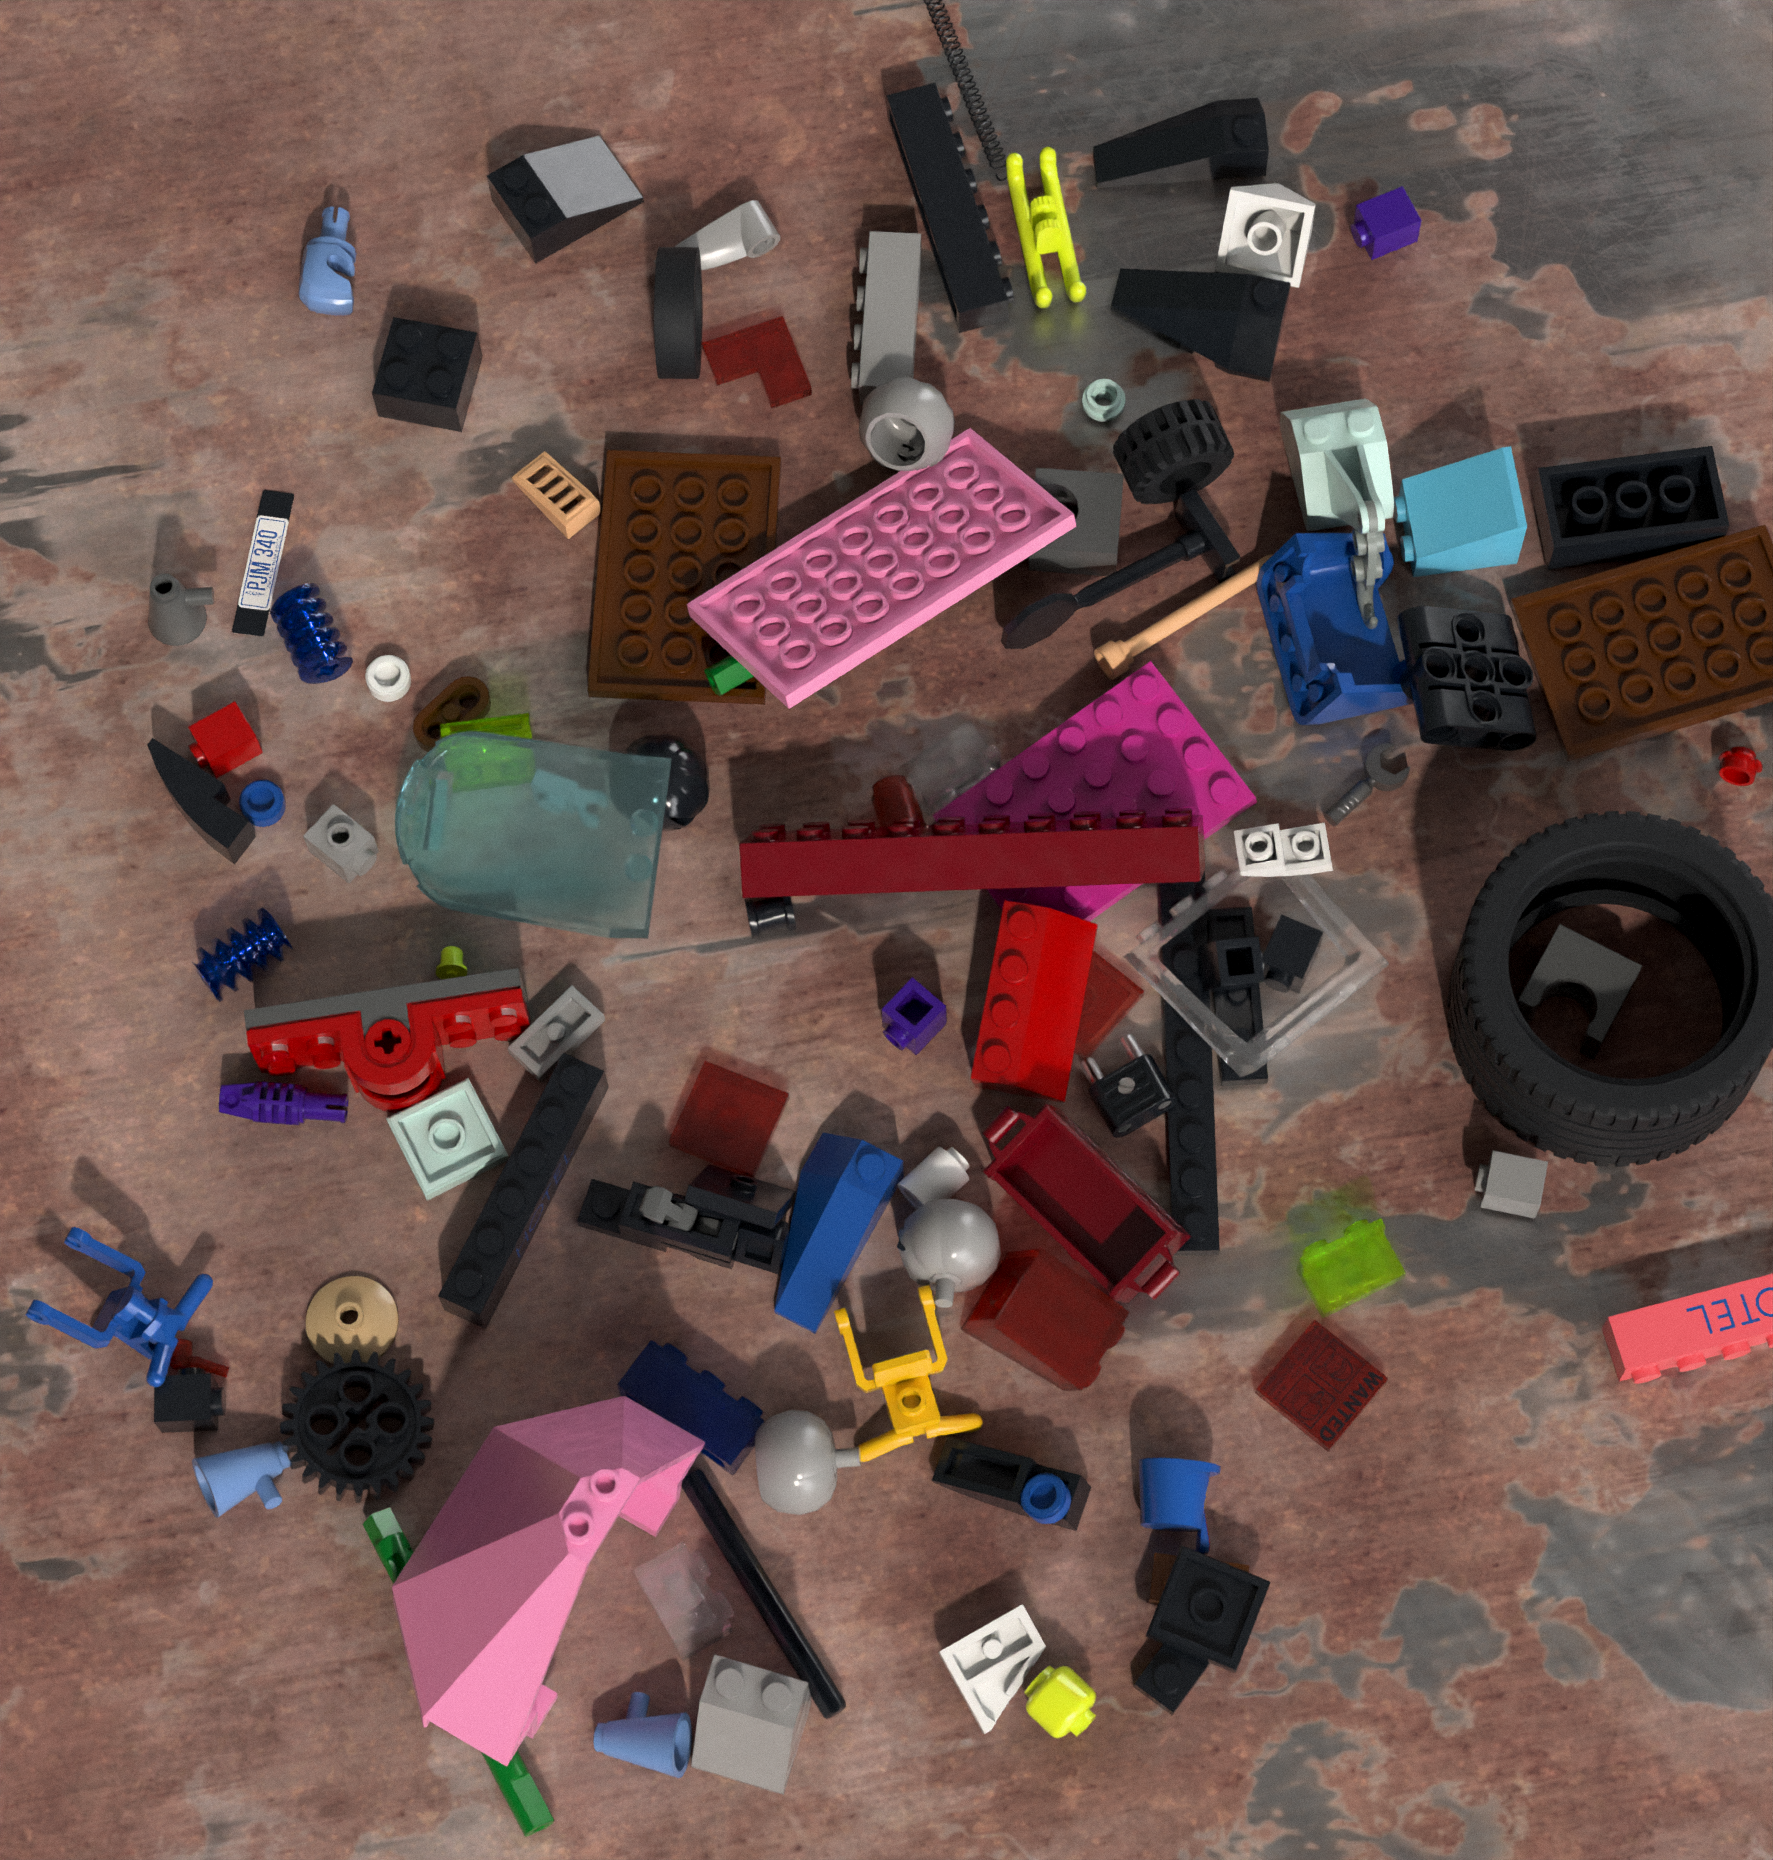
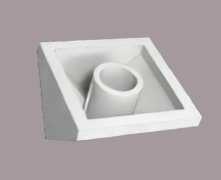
(1266, 232)

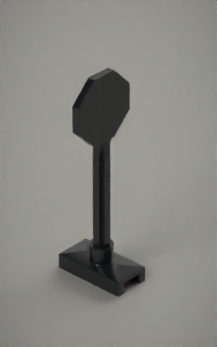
(1201, 537)

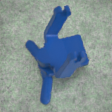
(127, 1314)

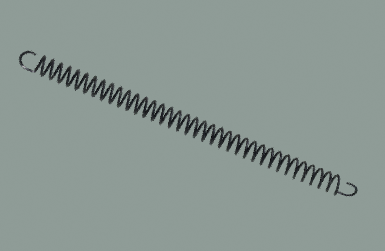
(966, 75)

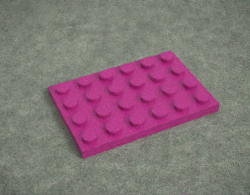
(1113, 756)

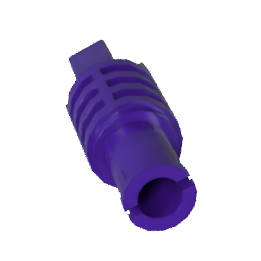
(280, 1103)

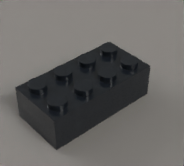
(1628, 507)

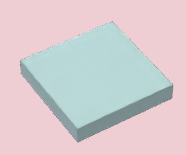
(447, 1139)

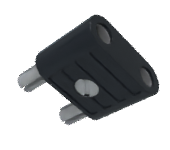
(1130, 1093)

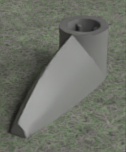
(734, 236)

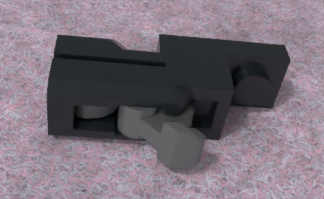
(660, 1221)

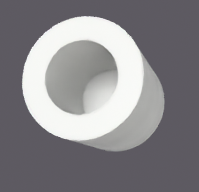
(935, 1177)

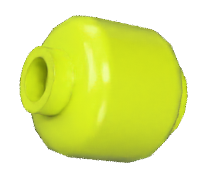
(1060, 1701)

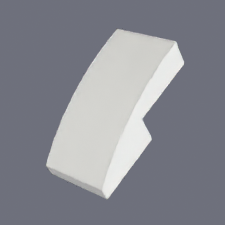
(1286, 852)

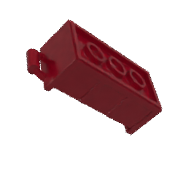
(1086, 1202)

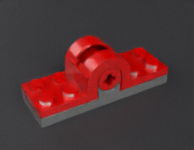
(389, 1034)

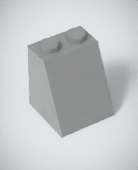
(750, 1724)

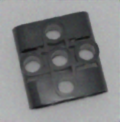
(1466, 678)

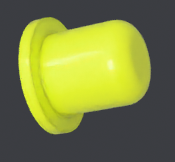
(451, 963)

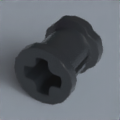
(770, 915)

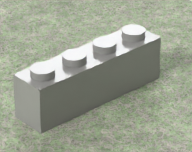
(889, 310)

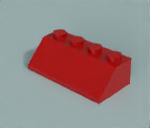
(1034, 1002)

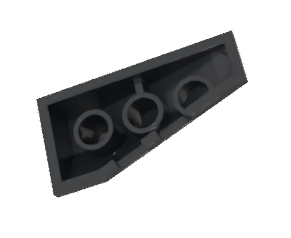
(1218, 315)

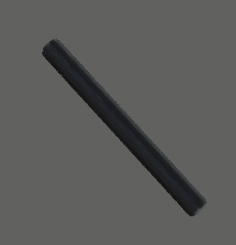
(763, 1593)

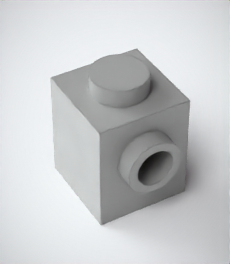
(342, 844)
(1511, 1184)

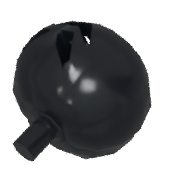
(688, 777)

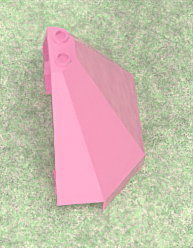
(511, 1551)

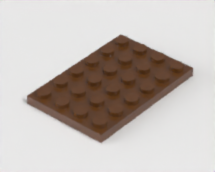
(666, 538)
(1654, 643)

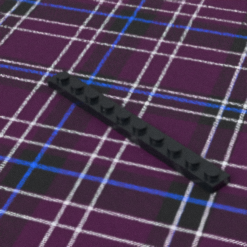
(1191, 1080)

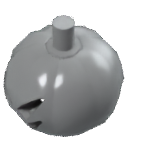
(906, 424)
(949, 1247)
(799, 1462)

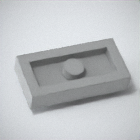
(556, 1032)

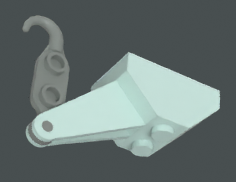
(1344, 480)

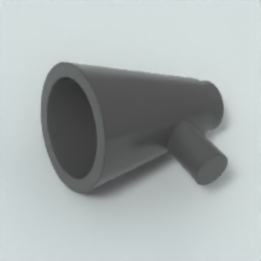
(177, 612)

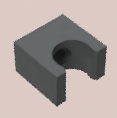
(1096, 505)
(1585, 973)

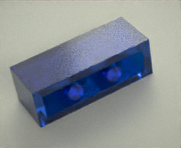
(694, 1403)

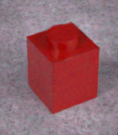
(223, 740)

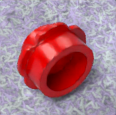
(1739, 766)

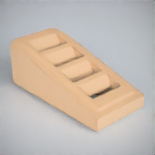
(574, 519)

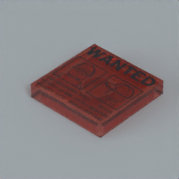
(1321, 1385)

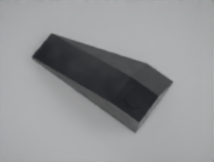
(1201, 144)

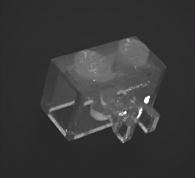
(684, 1600)

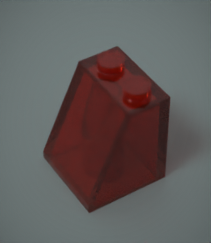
(1047, 1319)

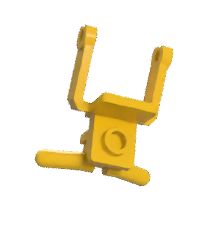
(907, 1388)

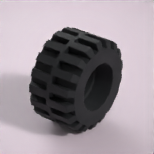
(1173, 451)

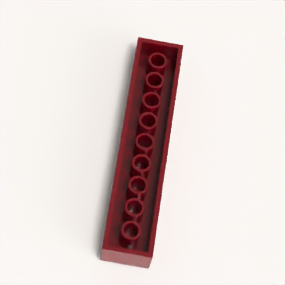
(973, 855)

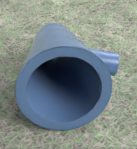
(238, 1473)
(650, 1741)

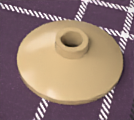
(370, 1333)

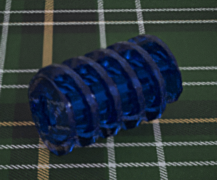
(309, 635)
(241, 953)

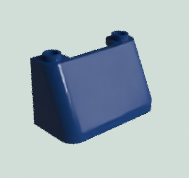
(1322, 646)

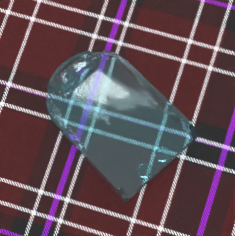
(536, 831)

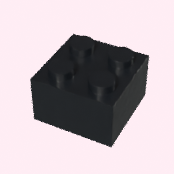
(427, 374)

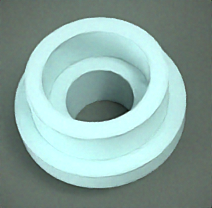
(1103, 389)

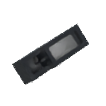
(203, 803)
(1000, 1476)

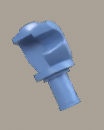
(319, 285)

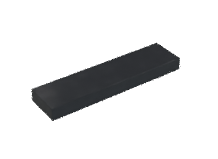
(1238, 1007)

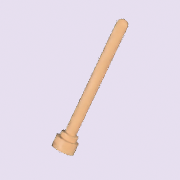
(1117, 656)

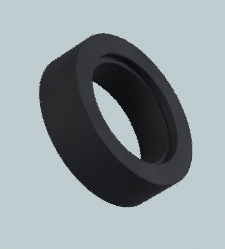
(678, 312)

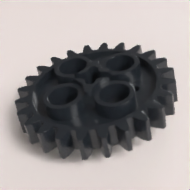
(388, 1452)

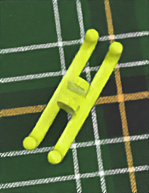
(1043, 228)

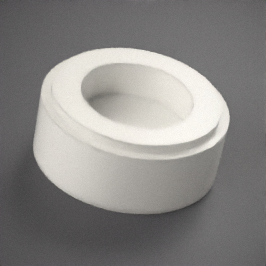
(388, 678)

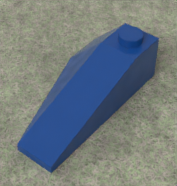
(833, 1216)

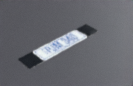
(263, 563)

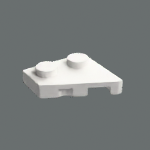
(993, 1663)

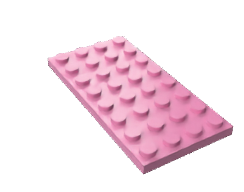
(879, 568)

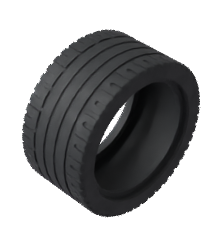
(1639, 866)

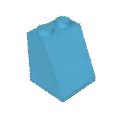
(1462, 515)

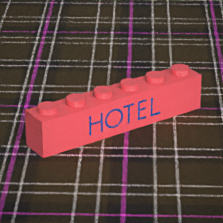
(1691, 1330)

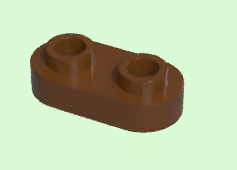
(448, 709)

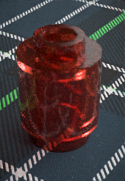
(894, 800)

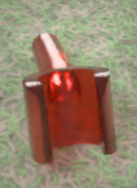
(183, 1358)

